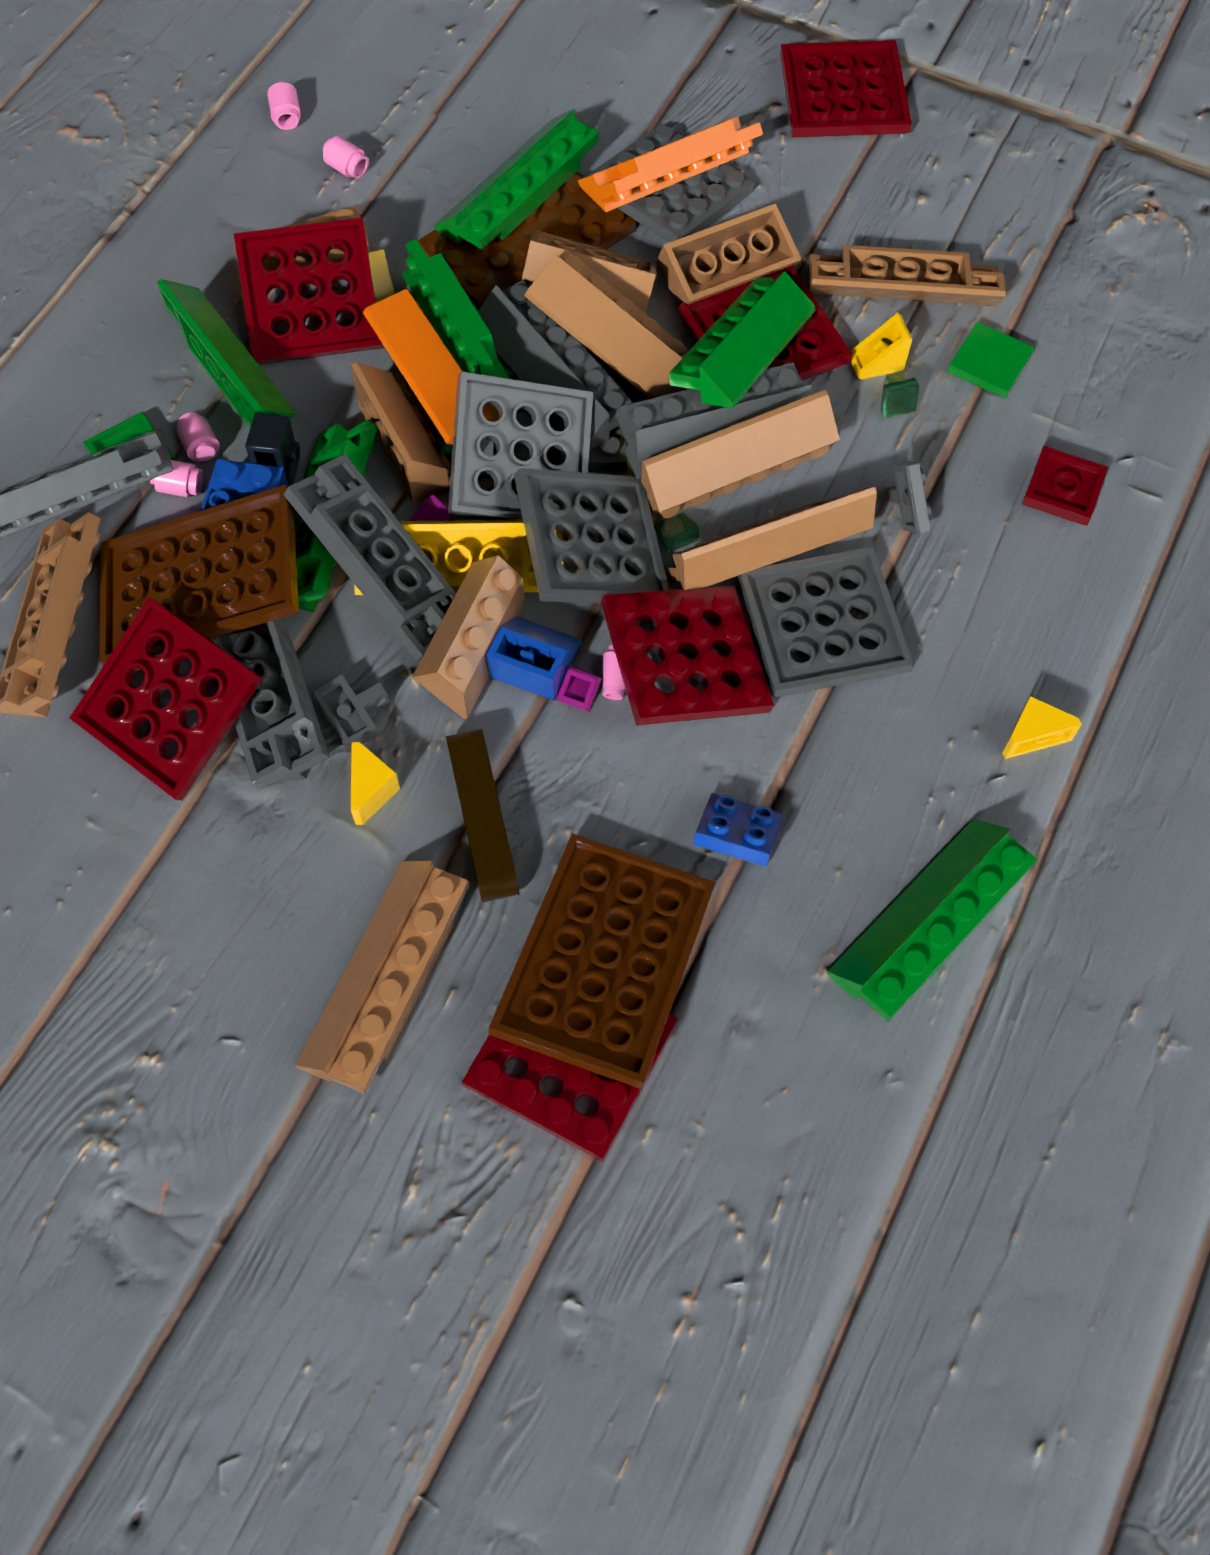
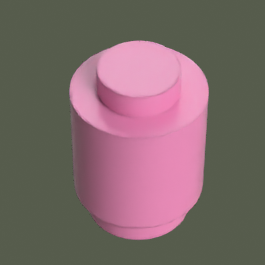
(284, 105)
(345, 157)
(197, 437)
(183, 481)

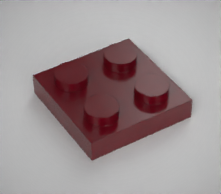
(1065, 485)

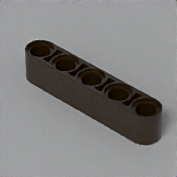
(482, 816)

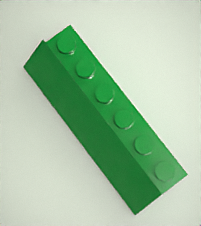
(520, 183)
(451, 312)
(744, 341)
(222, 353)
(312, 557)
(932, 918)

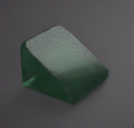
(677, 532)

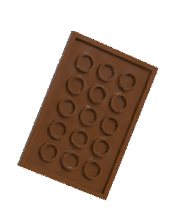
(501, 263)
(209, 568)
(603, 961)

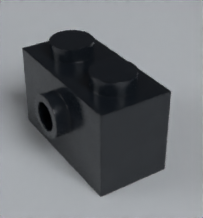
(273, 444)

